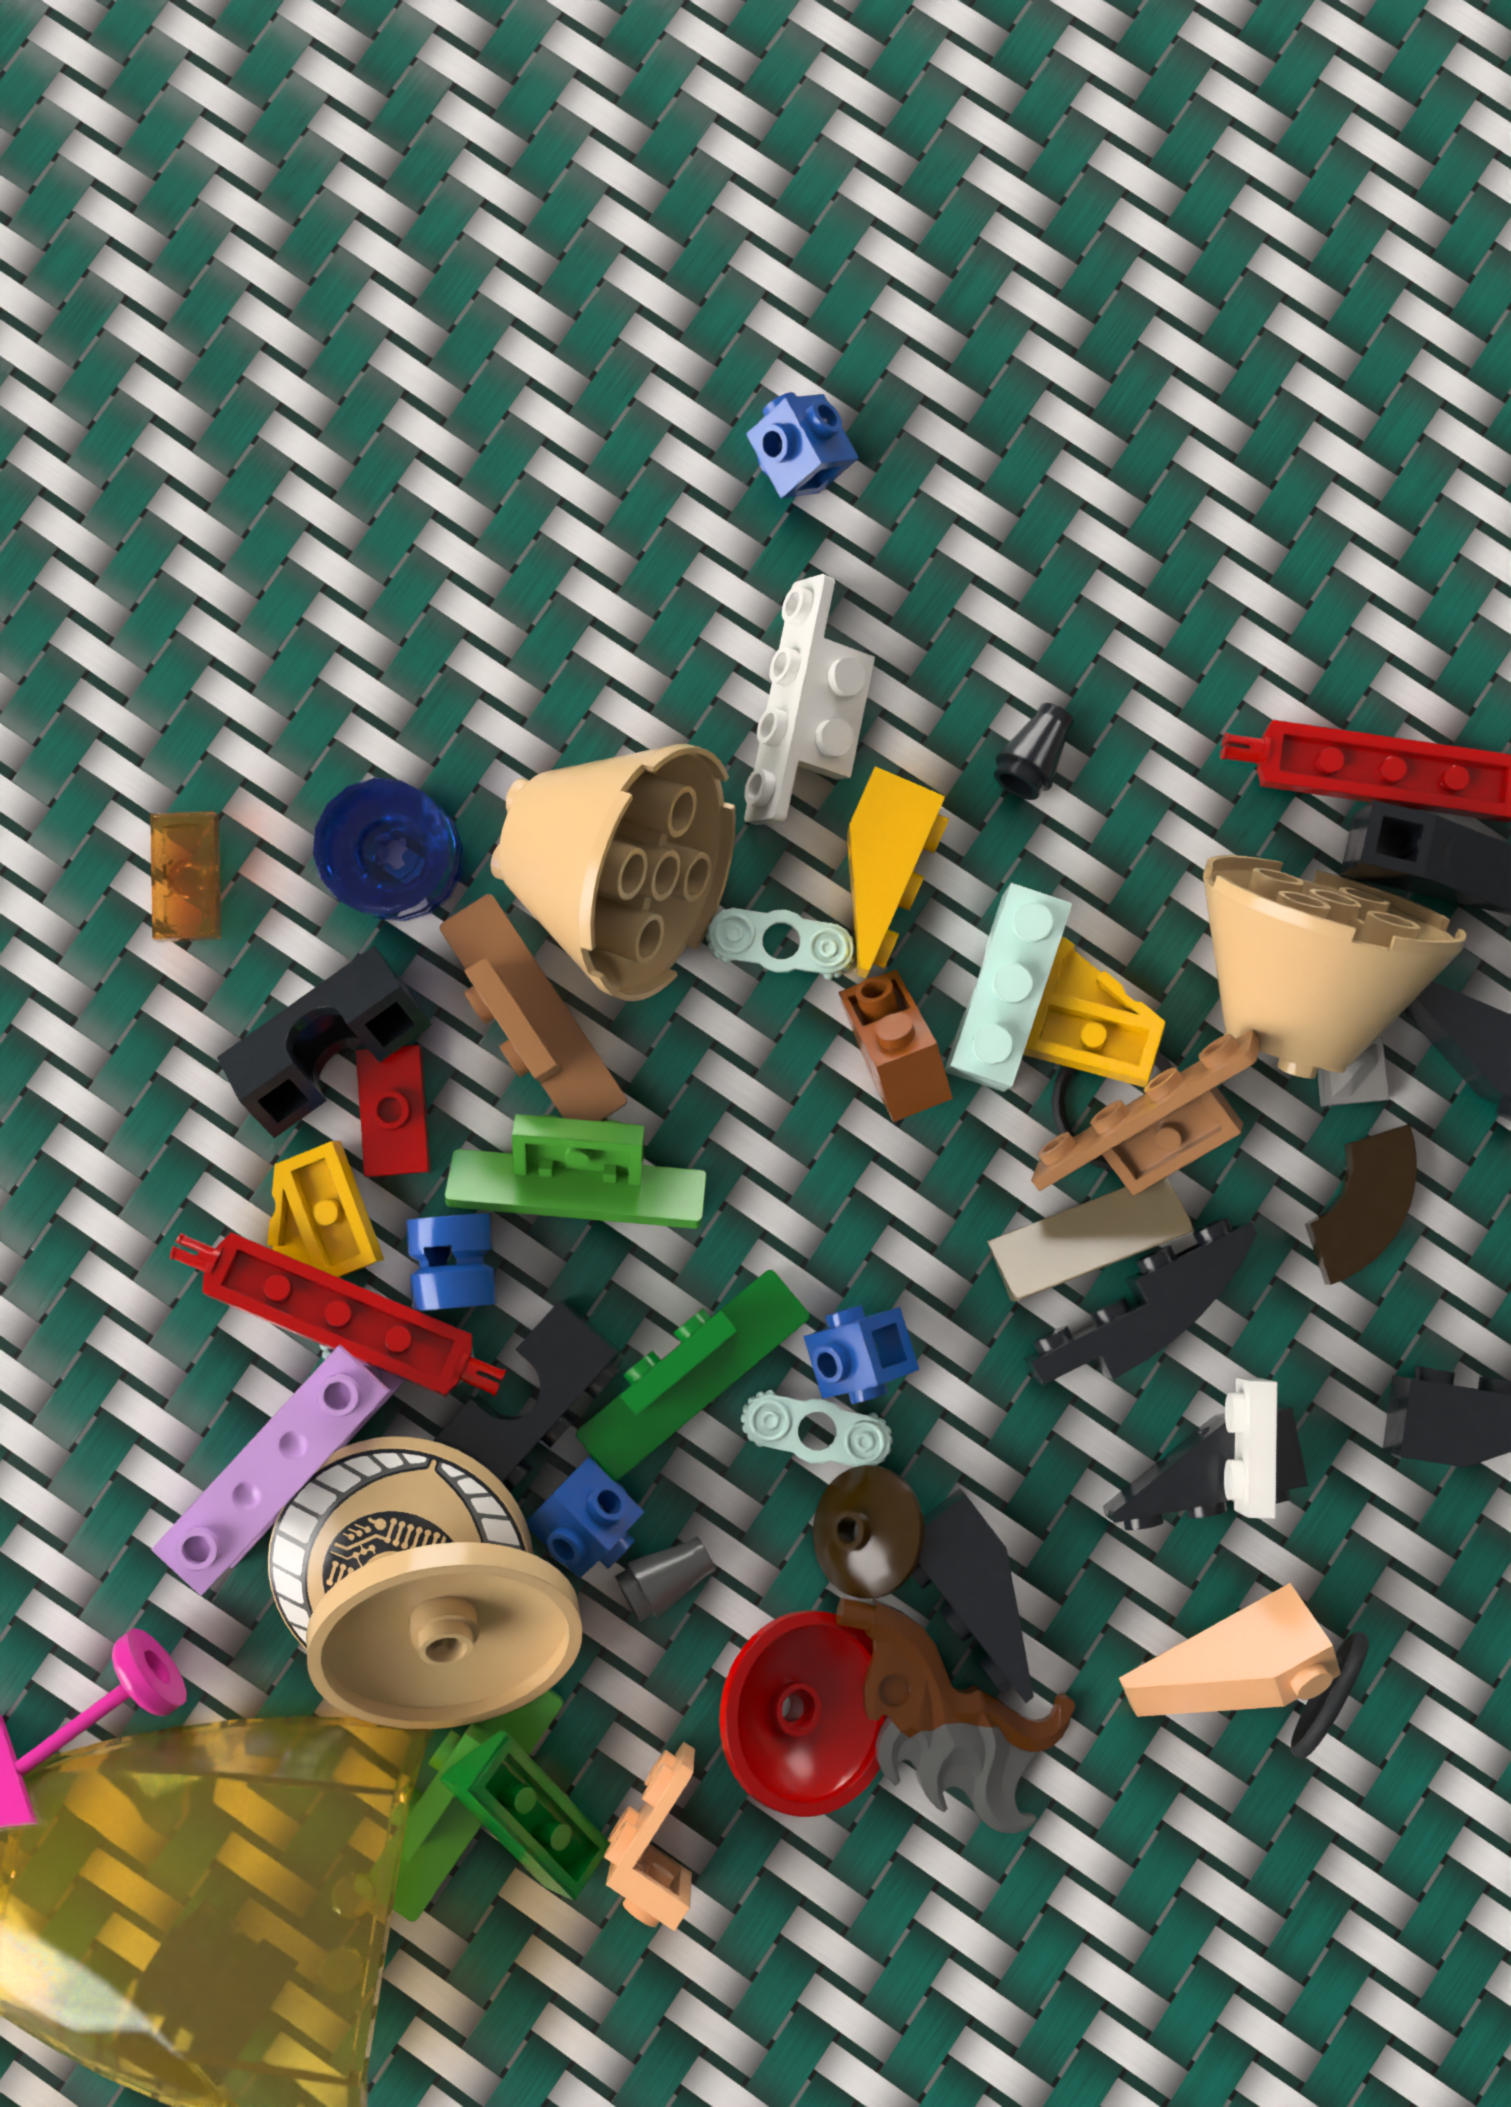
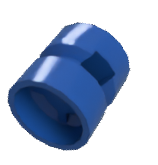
(444, 1285)

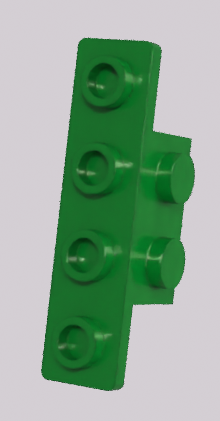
(683, 1382)

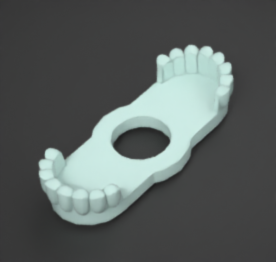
(822, 947)
(775, 1422)

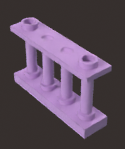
(273, 1468)

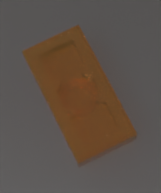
(185, 876)

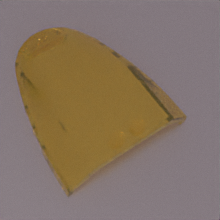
(211, 1907)

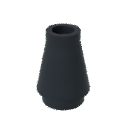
(1033, 755)

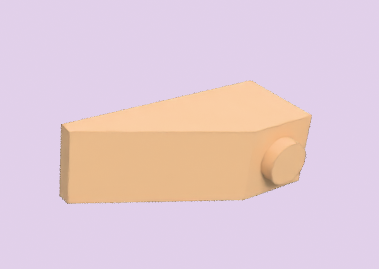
(1243, 1662)

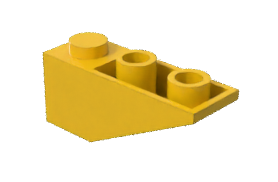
(883, 846)

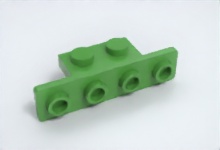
(576, 1173)
(438, 1822)

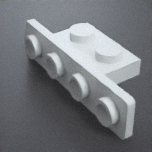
(811, 705)

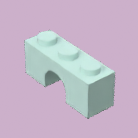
(1008, 987)

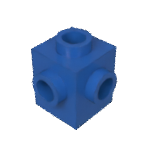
(801, 444)
(847, 1353)
(586, 1520)

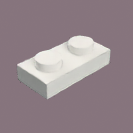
(1252, 1475)

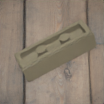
(1088, 1238)

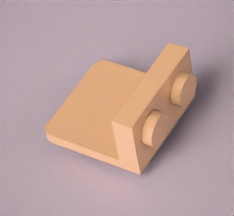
(650, 1881)

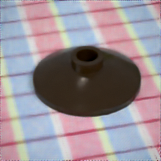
(887, 1537)

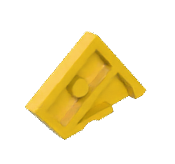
(1093, 1023)
(322, 1213)

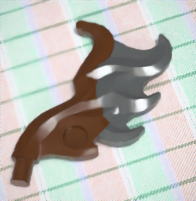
(946, 1732)

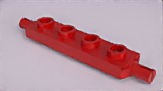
(1378, 769)
(337, 1314)

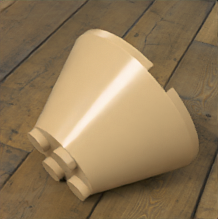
(622, 860)
(1318, 960)

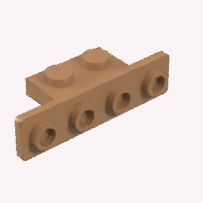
(530, 1012)
(1164, 1128)

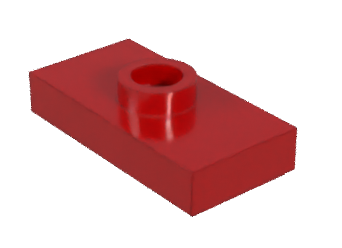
(393, 1113)

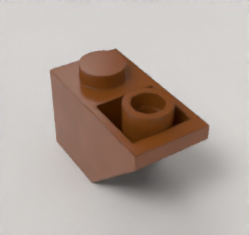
(896, 1045)

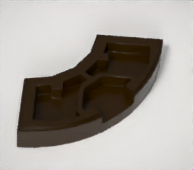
(1370, 1205)

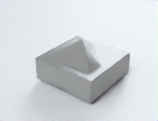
(1360, 1083)

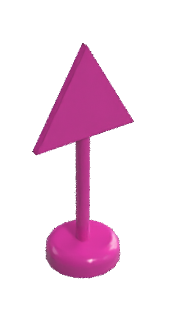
(145, 1676)

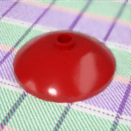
(825, 1743)

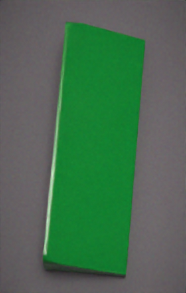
(528, 1814)

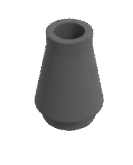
(662, 1578)

